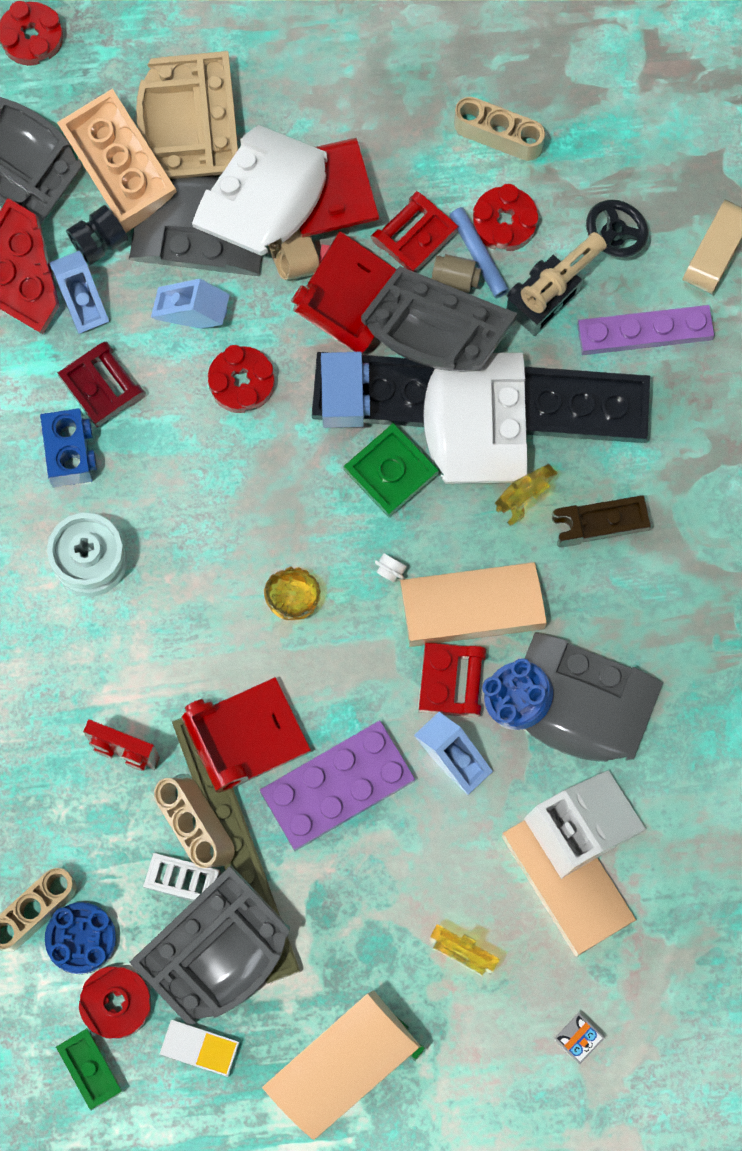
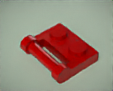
(422, 239)
(440, 675)

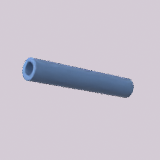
(479, 253)

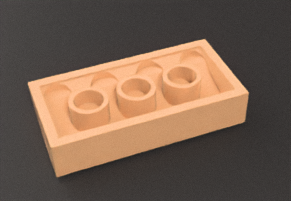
(118, 159)
(473, 604)
(581, 904)
(341, 1065)

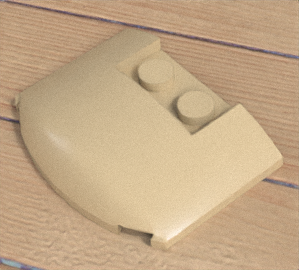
(189, 113)

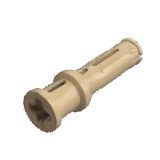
(555, 279)

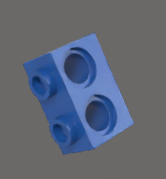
(60, 449)

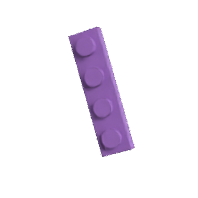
(645, 330)

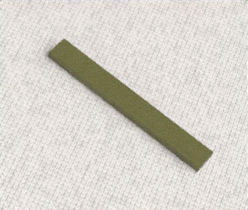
(245, 856)

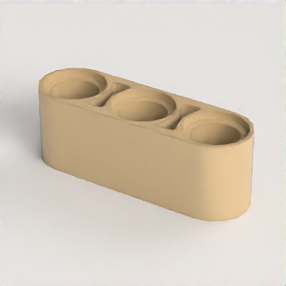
(490, 115)
(716, 248)
(294, 256)
(180, 816)
(49, 903)

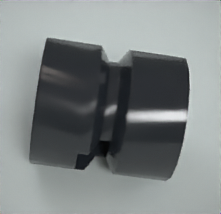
(105, 227)

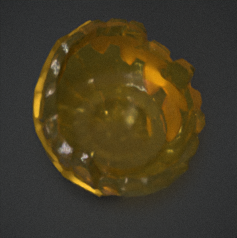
(292, 593)

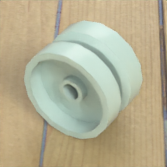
(105, 549)

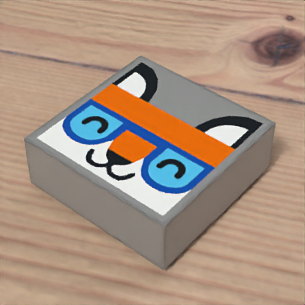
(579, 1038)

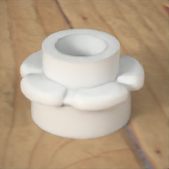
(390, 568)

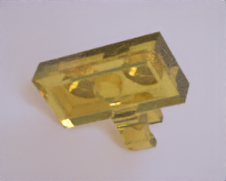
(524, 490)
(463, 951)

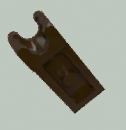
(602, 520)

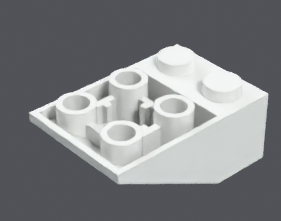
(583, 823)

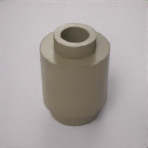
(456, 272)

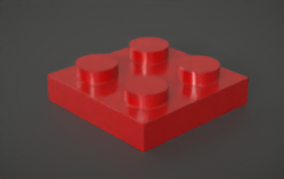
(111, 741)

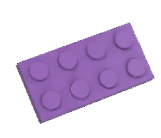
(337, 785)

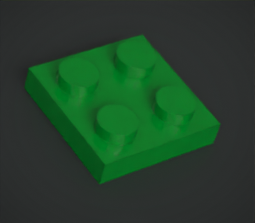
(390, 470)

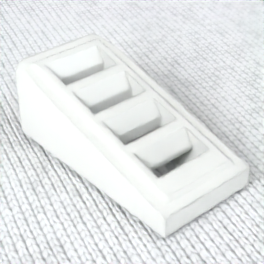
(184, 866)

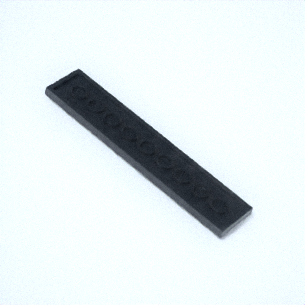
(555, 399)

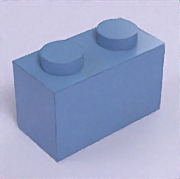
(343, 389)

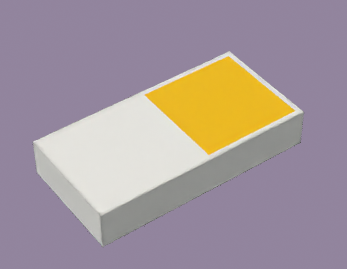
(199, 1048)

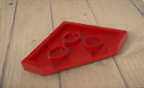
(25, 270)

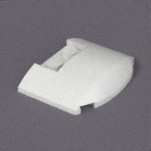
(263, 191)
(478, 421)

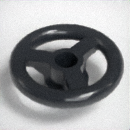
(616, 230)

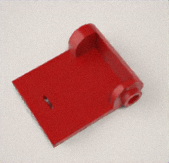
(346, 192)
(342, 291)
(242, 737)

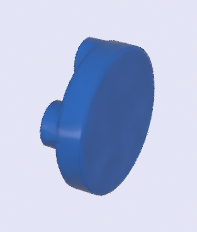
(518, 695)
(80, 938)

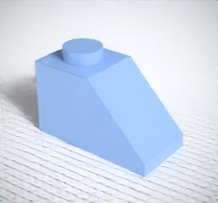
(79, 291)
(191, 304)
(453, 752)

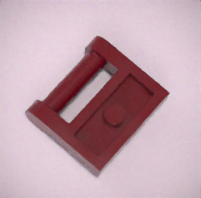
(92, 390)

